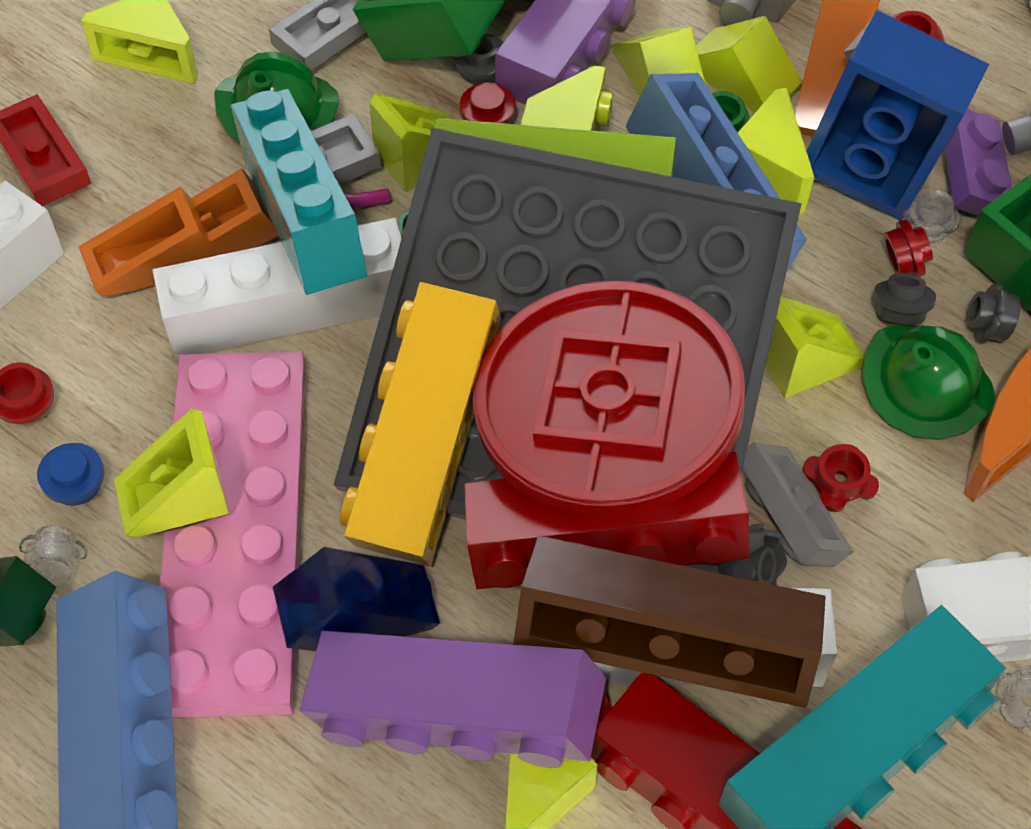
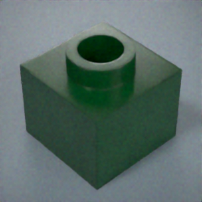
(22, 601)

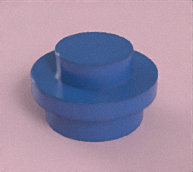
(71, 474)

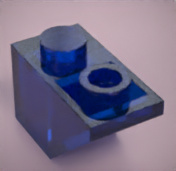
(353, 595)

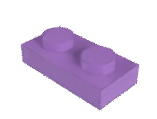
(977, 162)

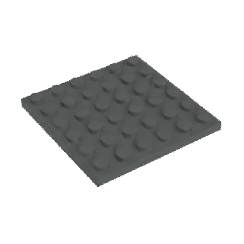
(540, 221)

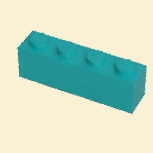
(299, 191)
(868, 731)

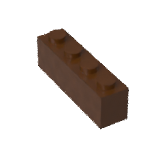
(672, 620)

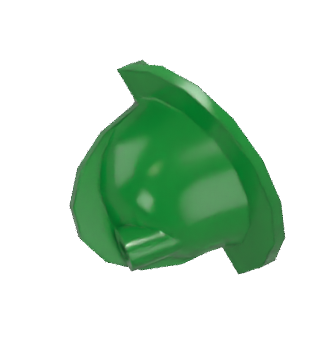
(276, 72)
(926, 381)

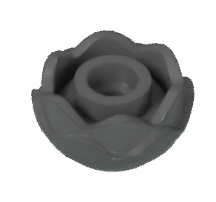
(766, 558)

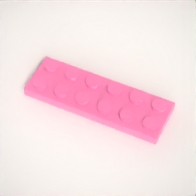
(222, 571)

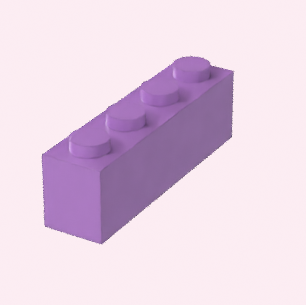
(557, 42)
(455, 696)

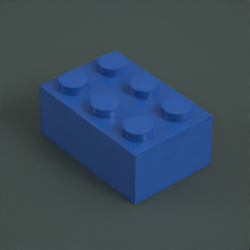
(892, 114)

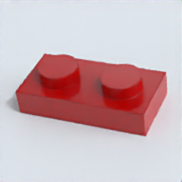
(40, 151)

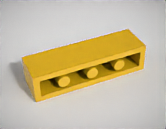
(421, 426)

